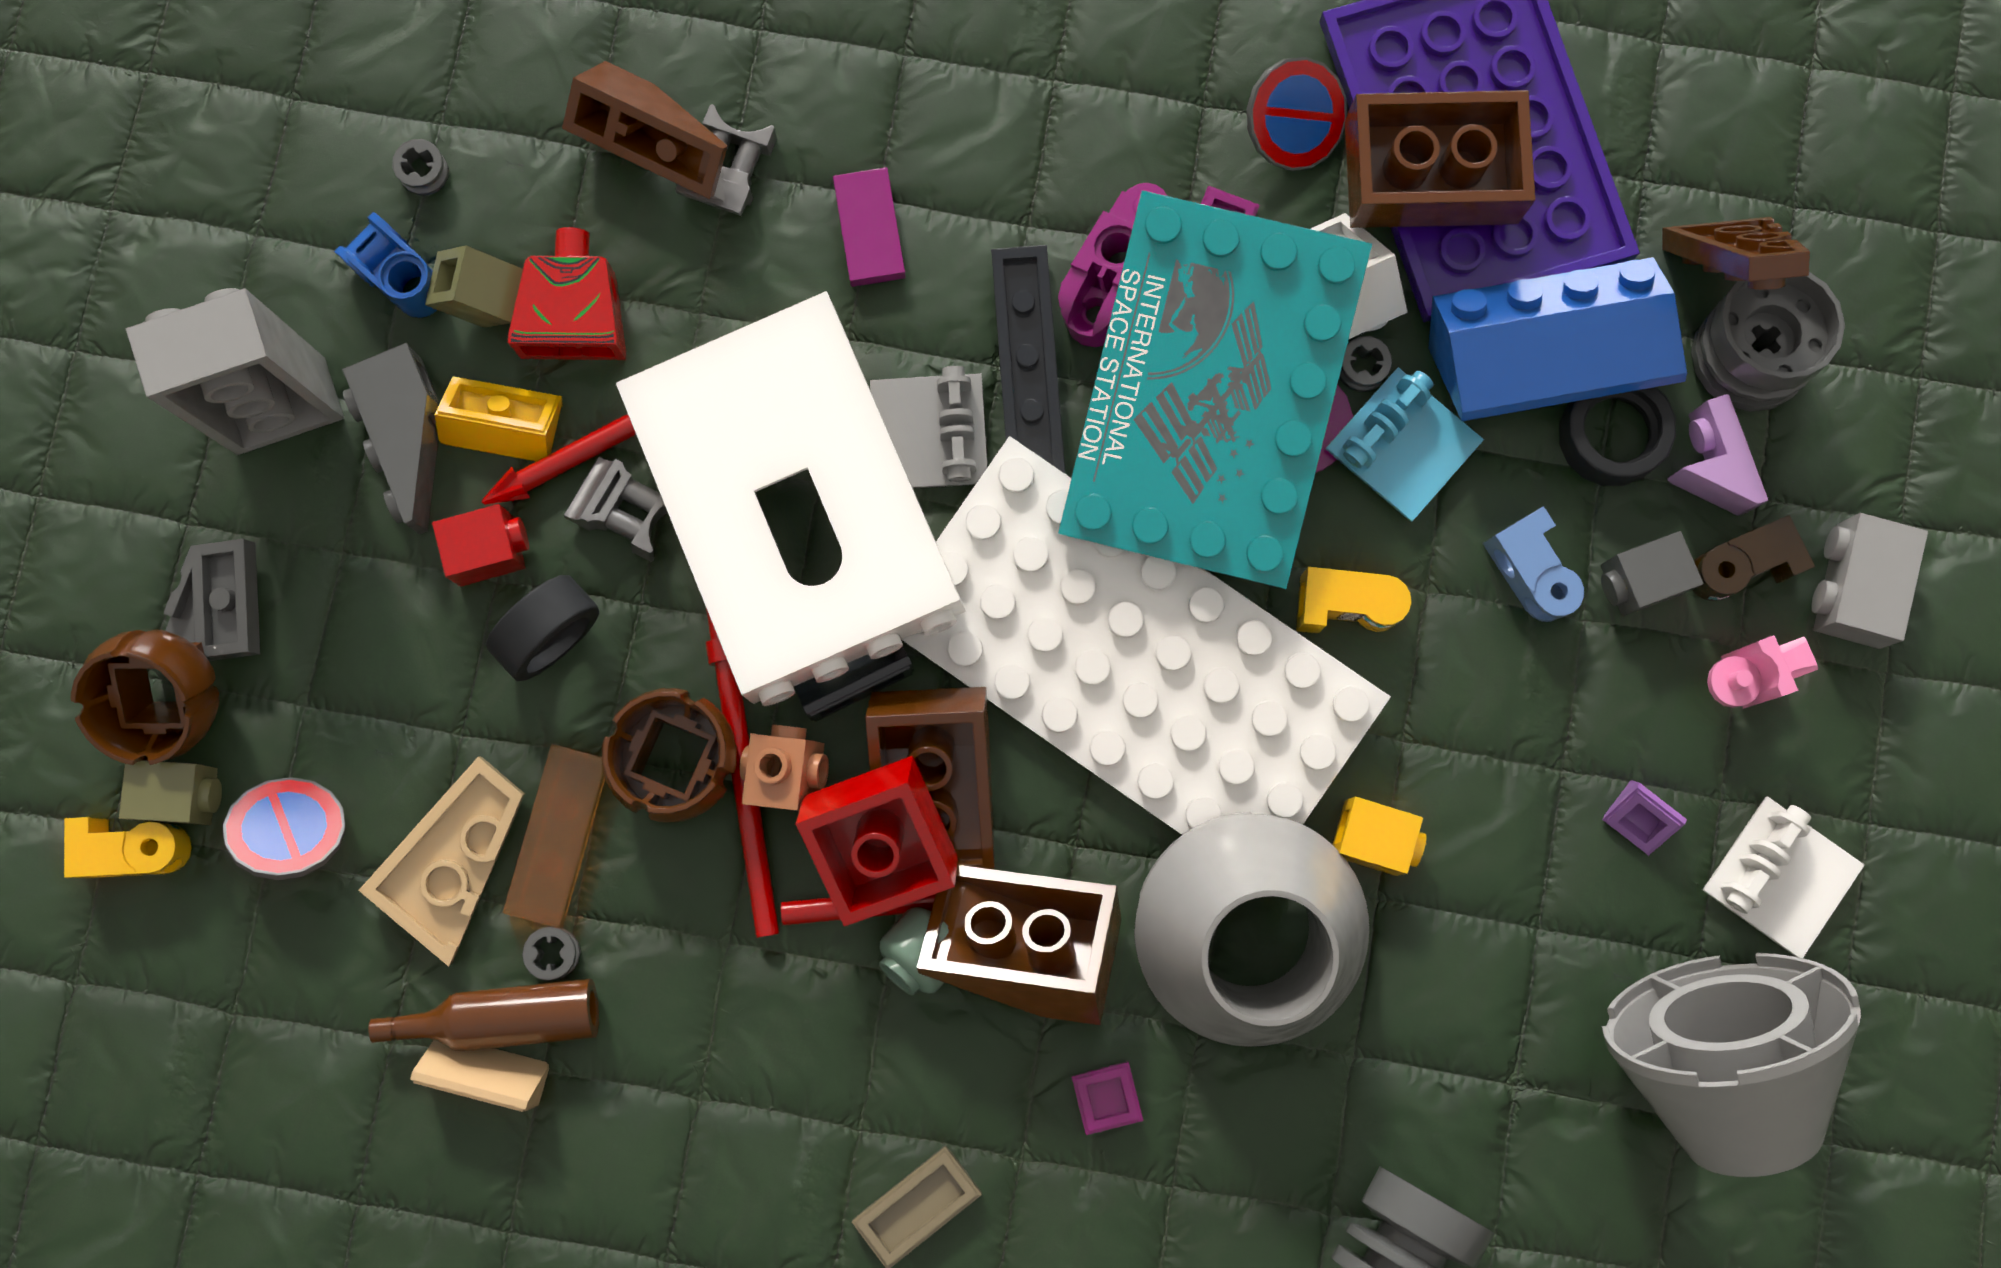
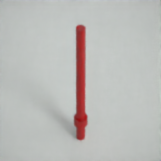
(748, 815)

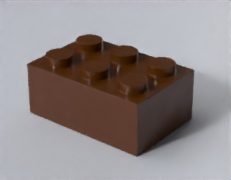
(1439, 159)

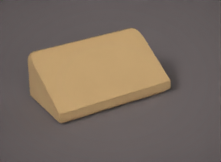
(483, 1075)

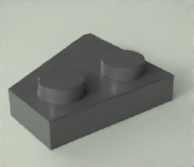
(218, 599)

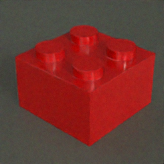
(877, 841)

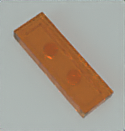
(556, 837)

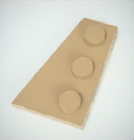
(446, 860)

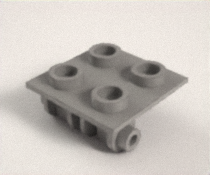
(936, 426)

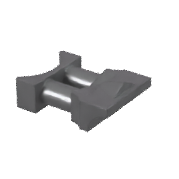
(734, 183)
(599, 500)

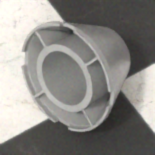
(1210, 875)
(1739, 1056)

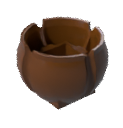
(119, 701)
(634, 739)

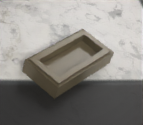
(916, 1207)

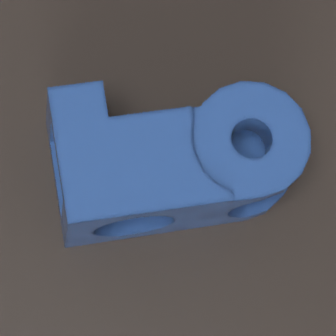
(1534, 569)

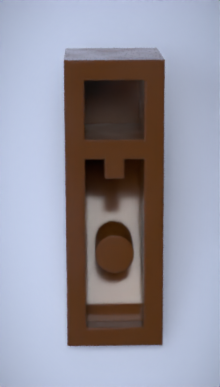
(644, 127)

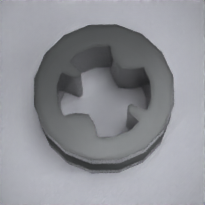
(428, 152)
(1363, 380)
(534, 953)

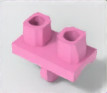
(1760, 672)

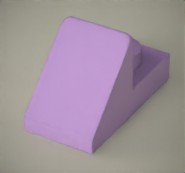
(1729, 472)

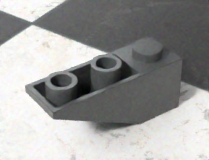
(398, 411)

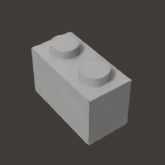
(1869, 580)

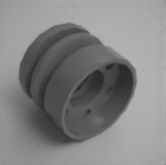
(1791, 325)
(1413, 1230)

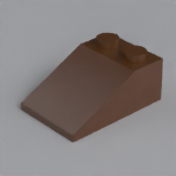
(952, 750)
(1026, 941)

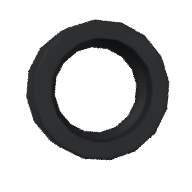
(1591, 465)
(542, 627)

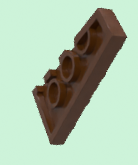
(1742, 249)

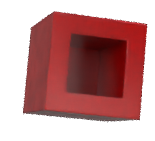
(481, 544)

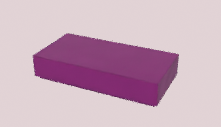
(869, 227)

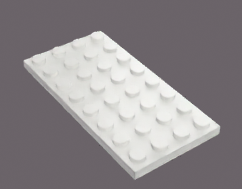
(1140, 661)

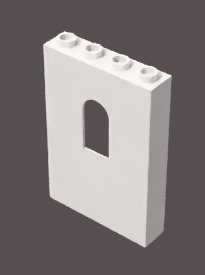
(756, 413)

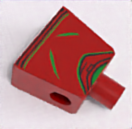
(568, 305)

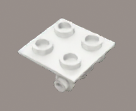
(1783, 876)

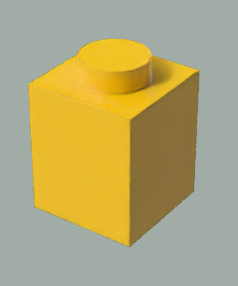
(1379, 836)

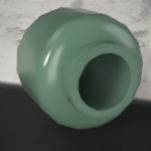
(902, 950)

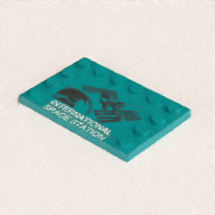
(1214, 389)

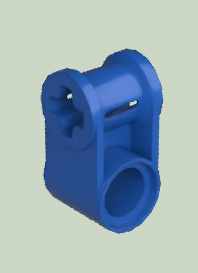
(388, 264)

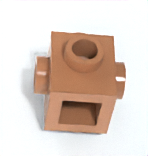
(782, 768)

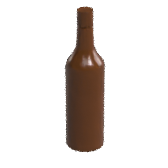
(501, 1017)

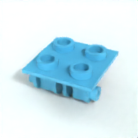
(1405, 443)

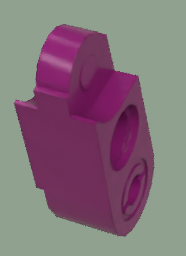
(1092, 278)

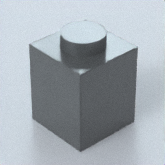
(1650, 574)

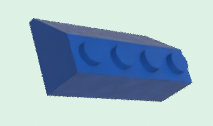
(1557, 339)

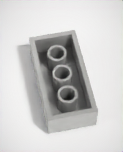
(234, 371)

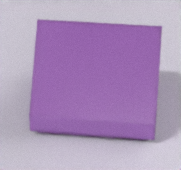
(1643, 817)

